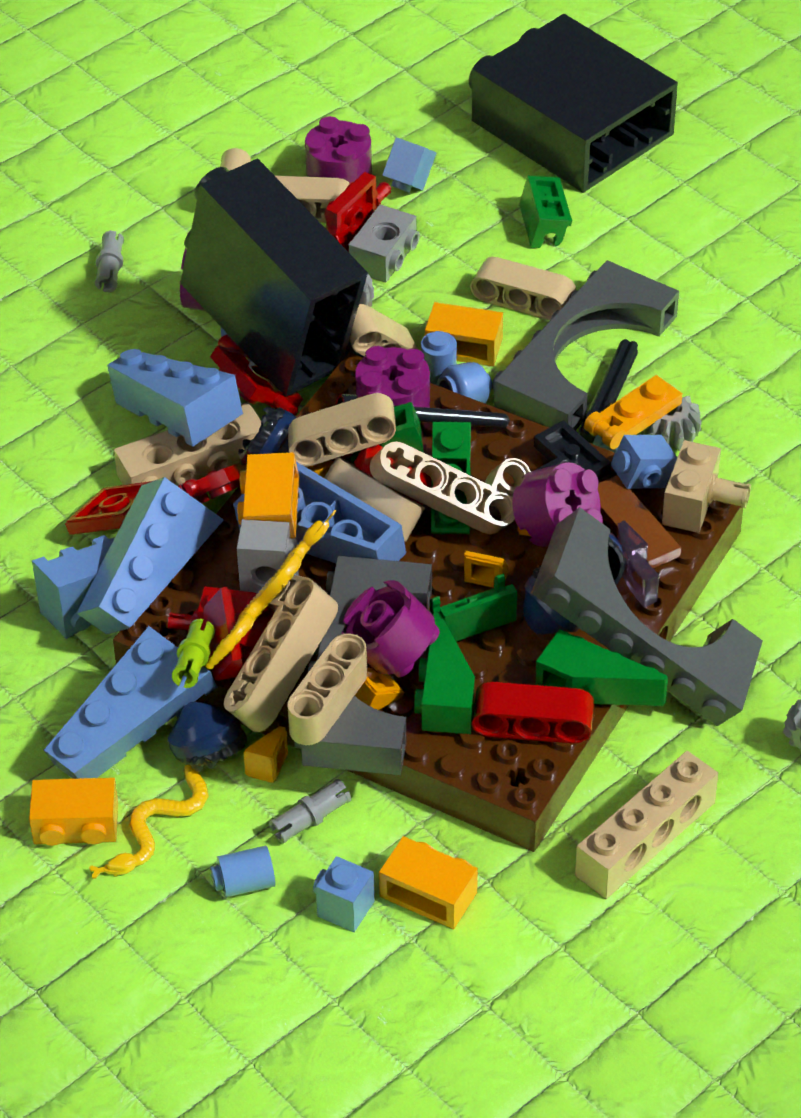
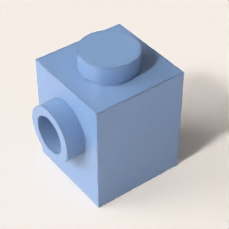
(408, 165)
(644, 461)
(344, 893)

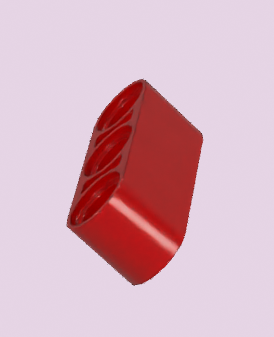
(533, 712)

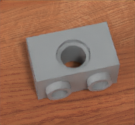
(385, 242)
(262, 551)

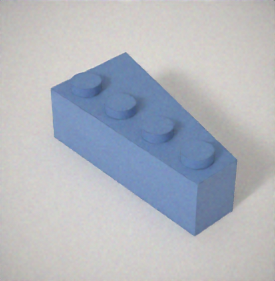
(175, 393)
(352, 530)
(147, 553)
(65, 582)
(125, 708)

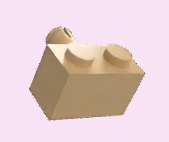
(695, 486)

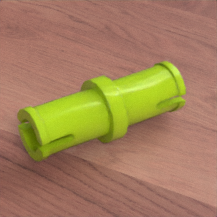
(193, 653)

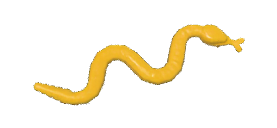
(269, 591)
(126, 862)

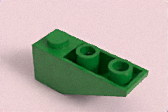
(453, 447)
(605, 674)
(448, 685)

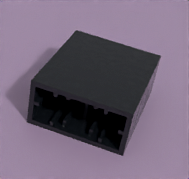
(573, 101)
(271, 275)

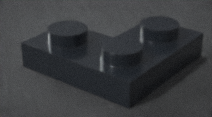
(565, 445)

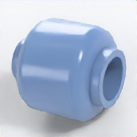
(468, 380)

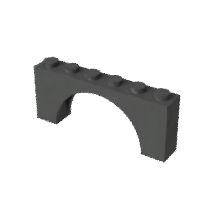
(608, 300)
(580, 587)
(363, 735)

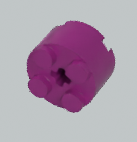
(338, 150)
(396, 373)
(552, 495)
(393, 627)

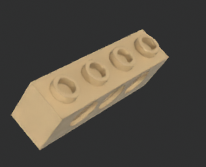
(177, 461)
(646, 824)

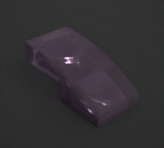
(638, 574)

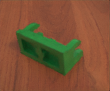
(544, 209)
(479, 611)

